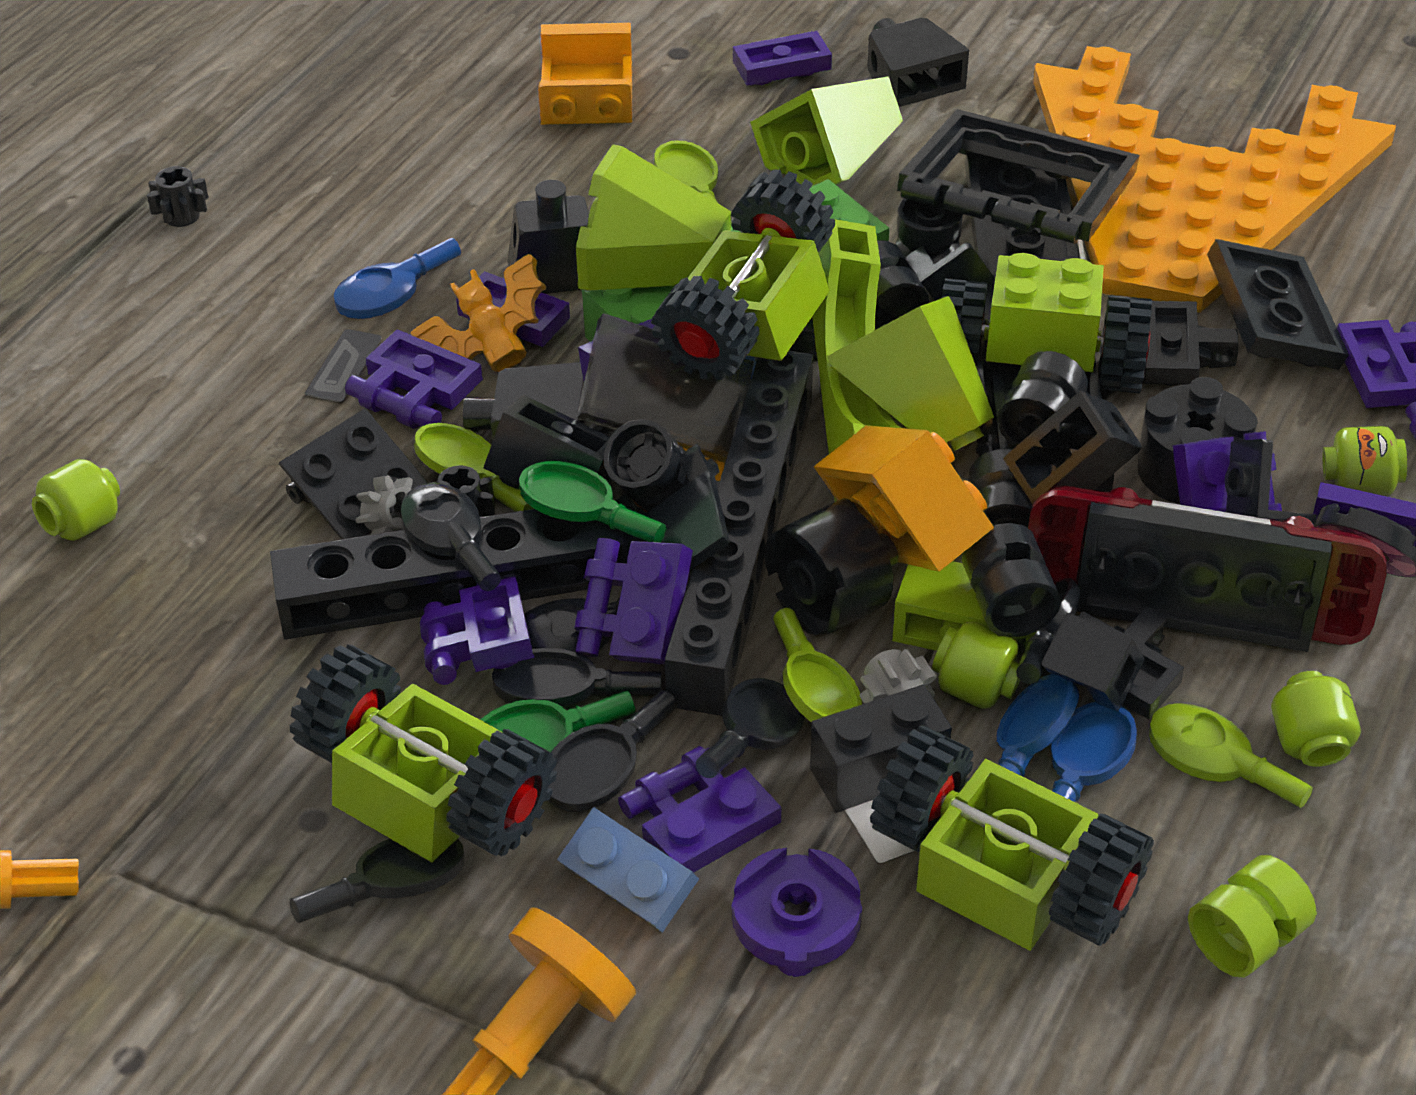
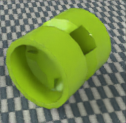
(1252, 916)

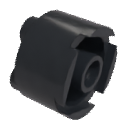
(1186, 416)
(831, 567)

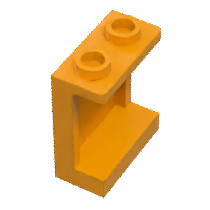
(586, 73)

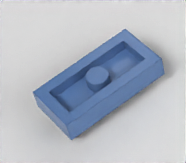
(628, 869)

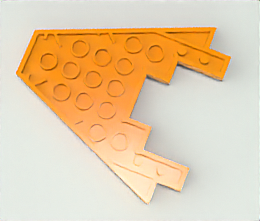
(1192, 194)

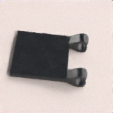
(692, 513)

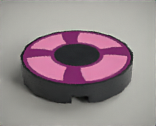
(1386, 534)

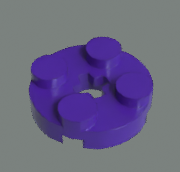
(789, 940)

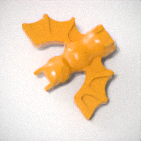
(490, 328)

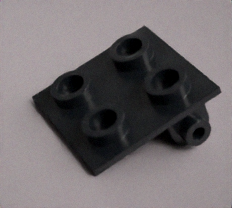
(343, 464)

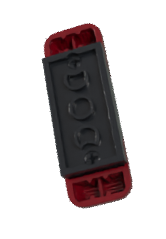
(1211, 568)

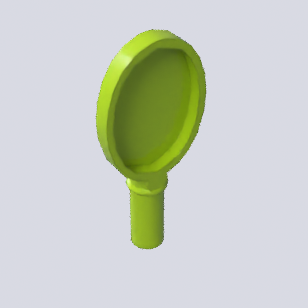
(689, 165)
(452, 445)
(812, 679)
(1217, 751)

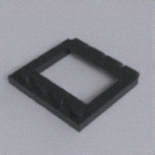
(1019, 146)

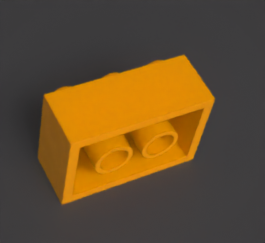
(908, 492)

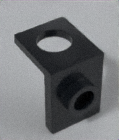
(1249, 481)

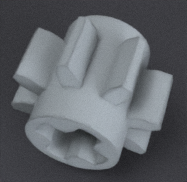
(376, 504)
(895, 672)

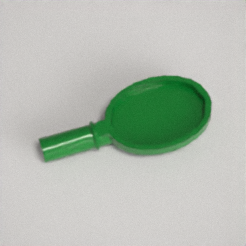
(582, 496)
(550, 723)

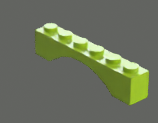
(844, 316)

